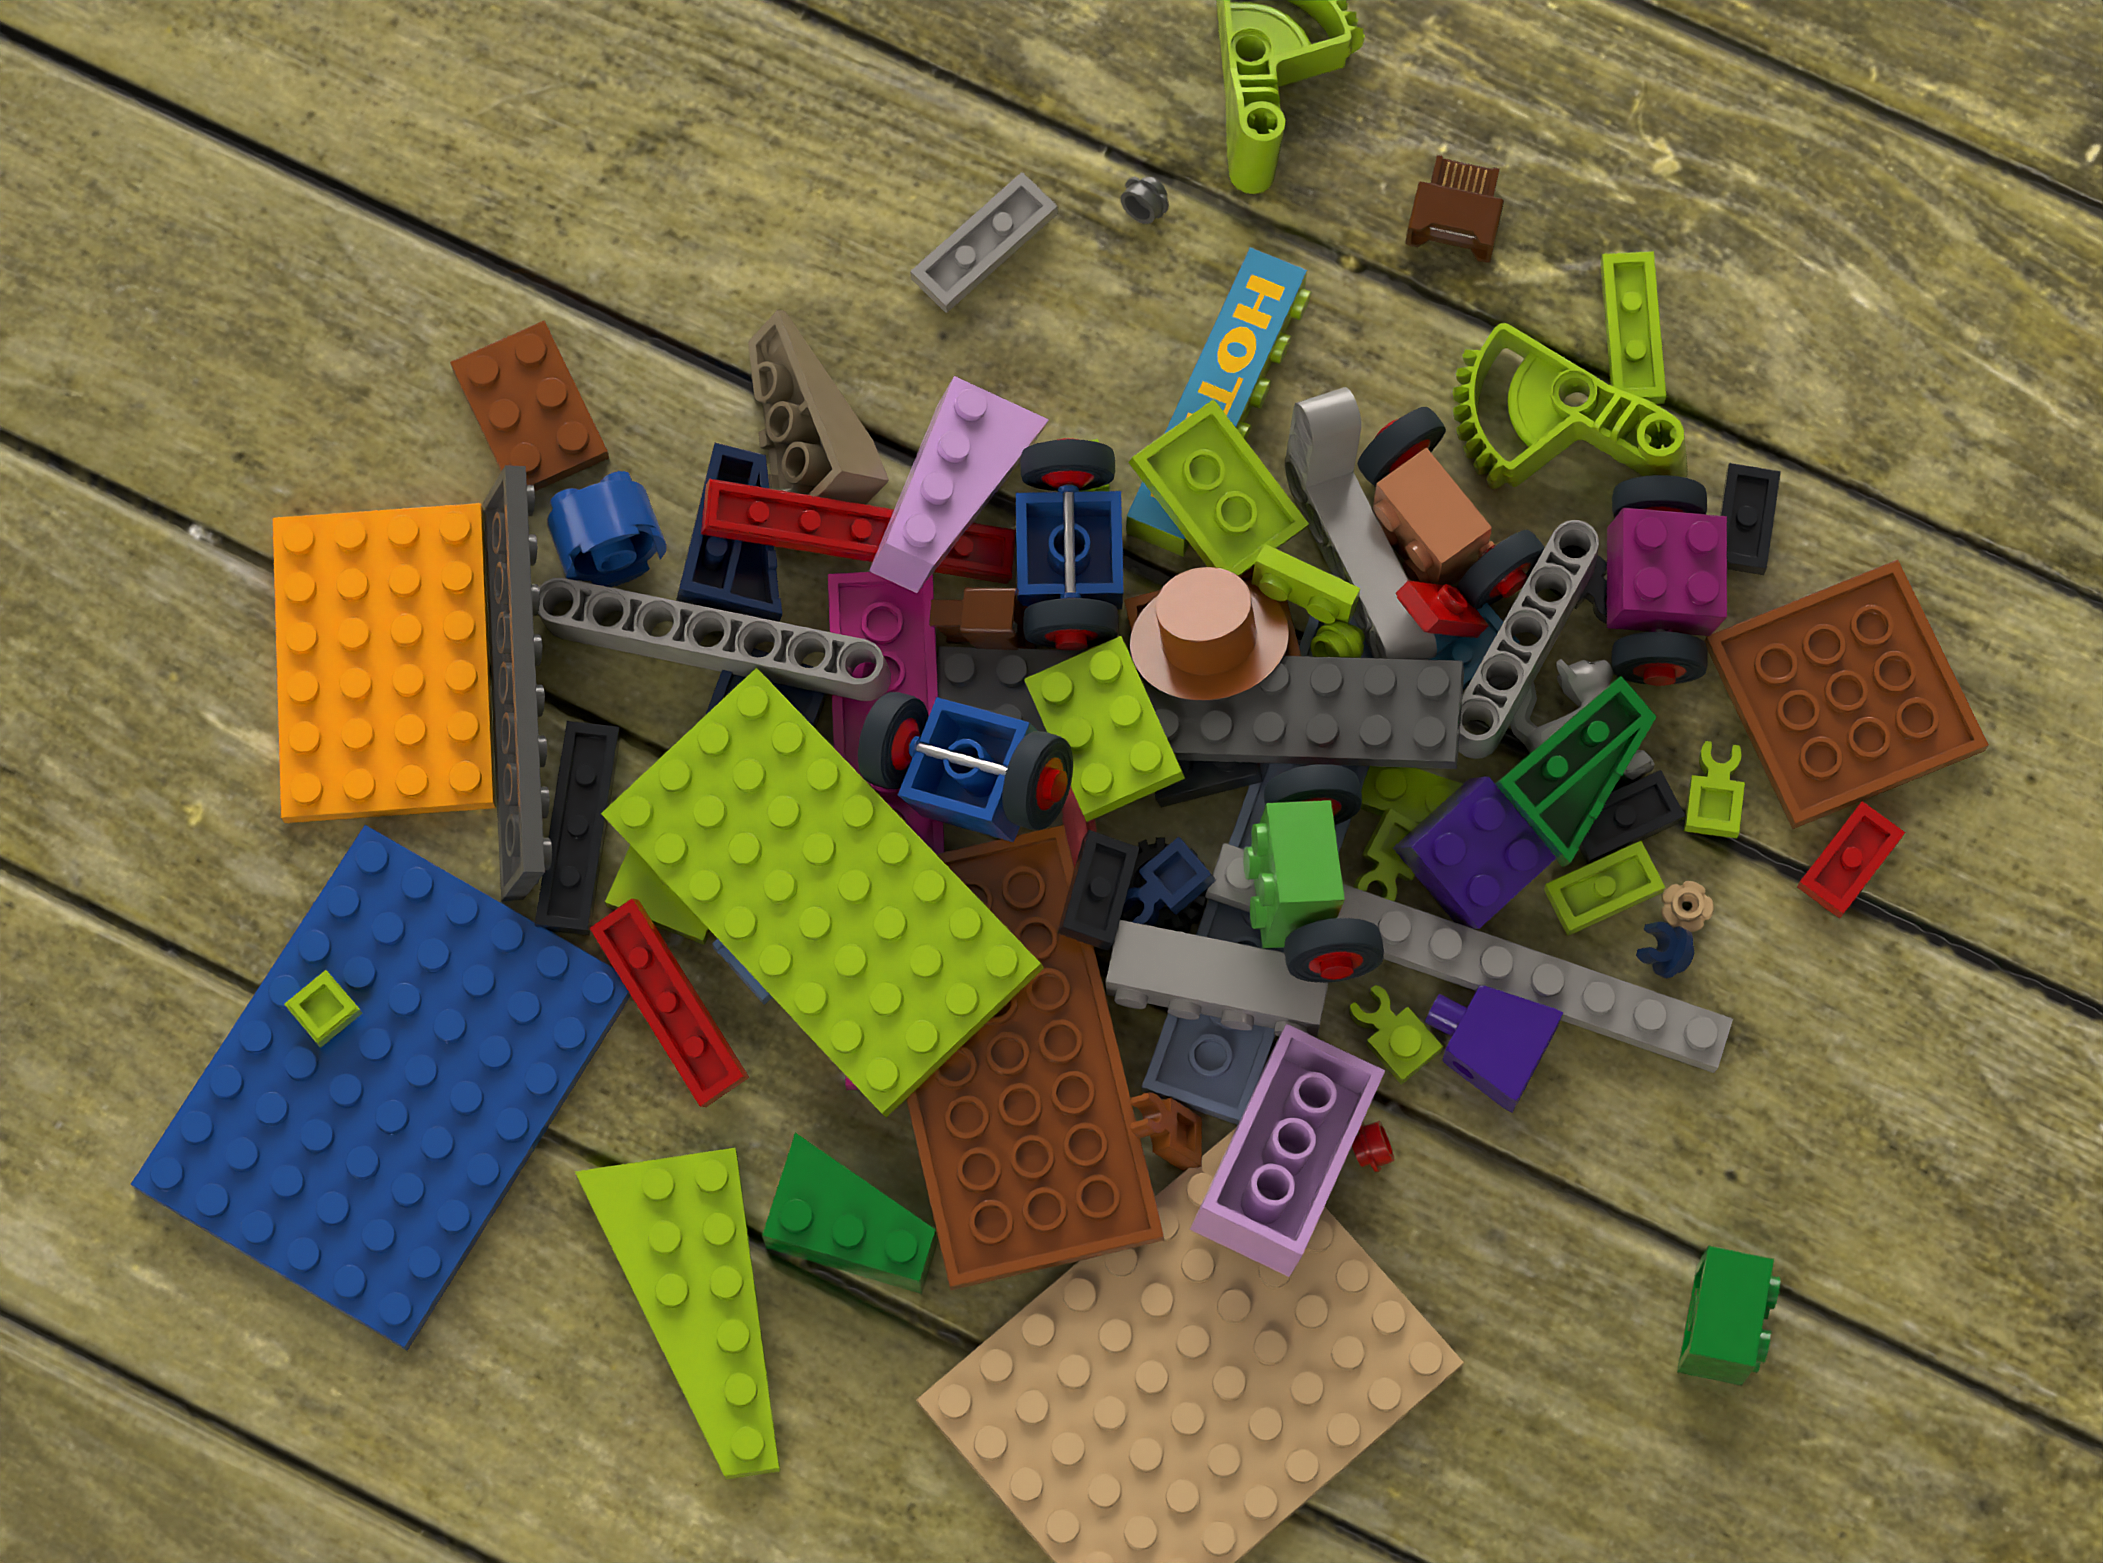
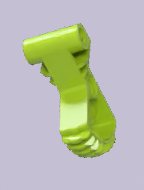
(1281, 57)
(1610, 419)

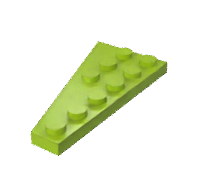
(690, 1265)

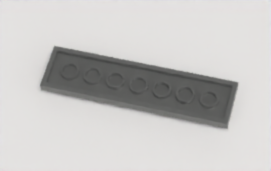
(515, 695)

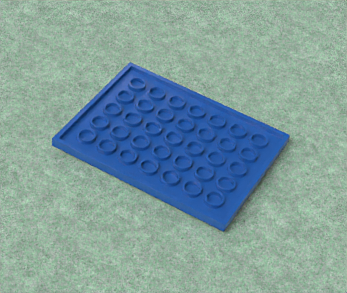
(402, 1133)

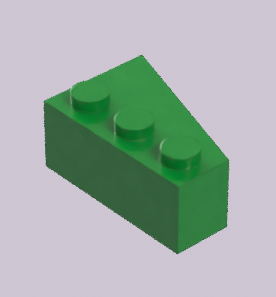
(1577, 767)
(845, 1222)

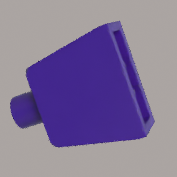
(1495, 1040)

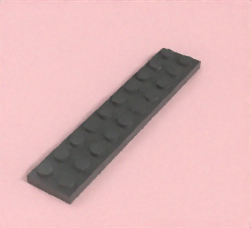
(1296, 715)

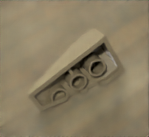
(810, 428)

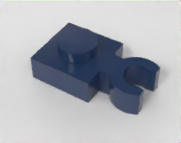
(1172, 880)

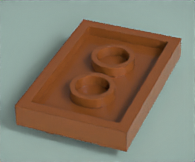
(530, 407)

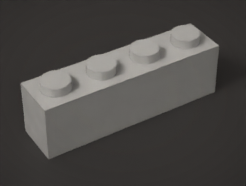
(1210, 979)

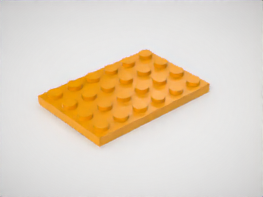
(383, 663)

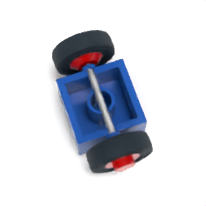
(1069, 545)
(966, 764)

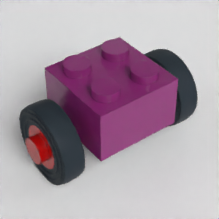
(1664, 578)

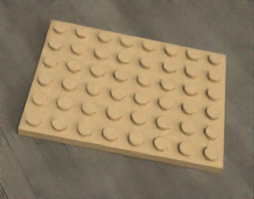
(1186, 1391)

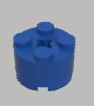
(605, 531)

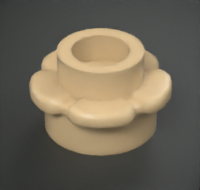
(1688, 892)

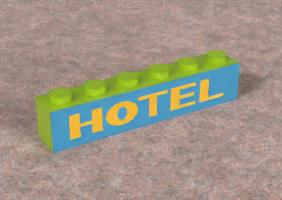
(1232, 368)

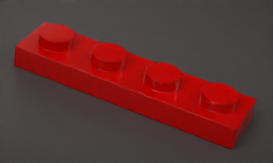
(669, 1002)

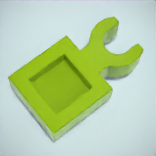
(1715, 800)
(1379, 850)
(1400, 1040)

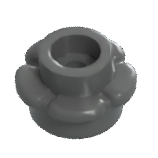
(1144, 199)

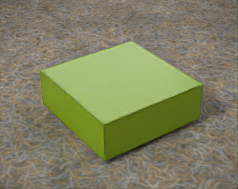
(323, 1008)

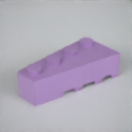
(958, 469)

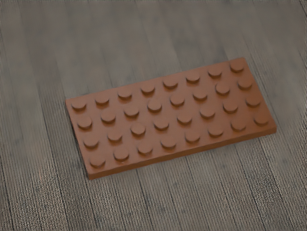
(1034, 1112)

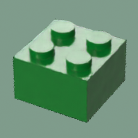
(1726, 1316)

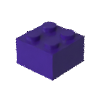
(1474, 852)

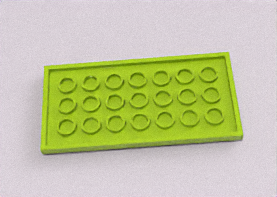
(822, 892)

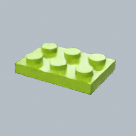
(1217, 491)
(1110, 725)

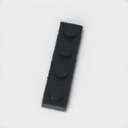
(578, 827)

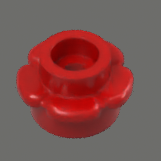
(1373, 1146)

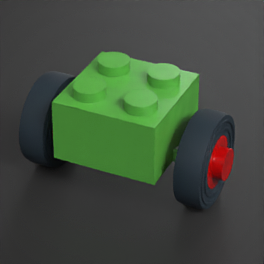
(1301, 878)

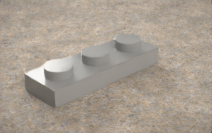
(984, 242)

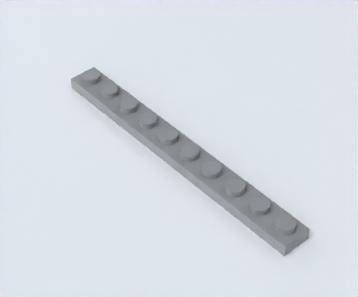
(1480, 959)

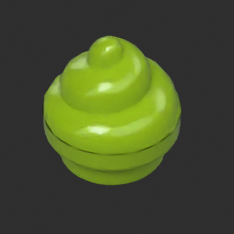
(1338, 641)

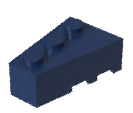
(728, 571)

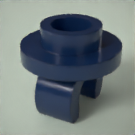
(1673, 950)

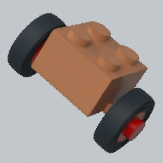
(1435, 521)

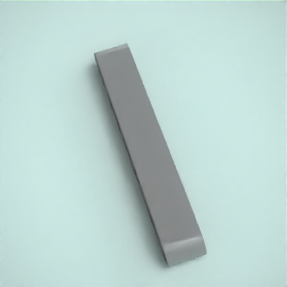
(731, 654)

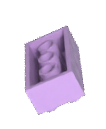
(1287, 1150)

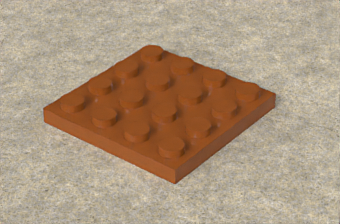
(1845, 694)

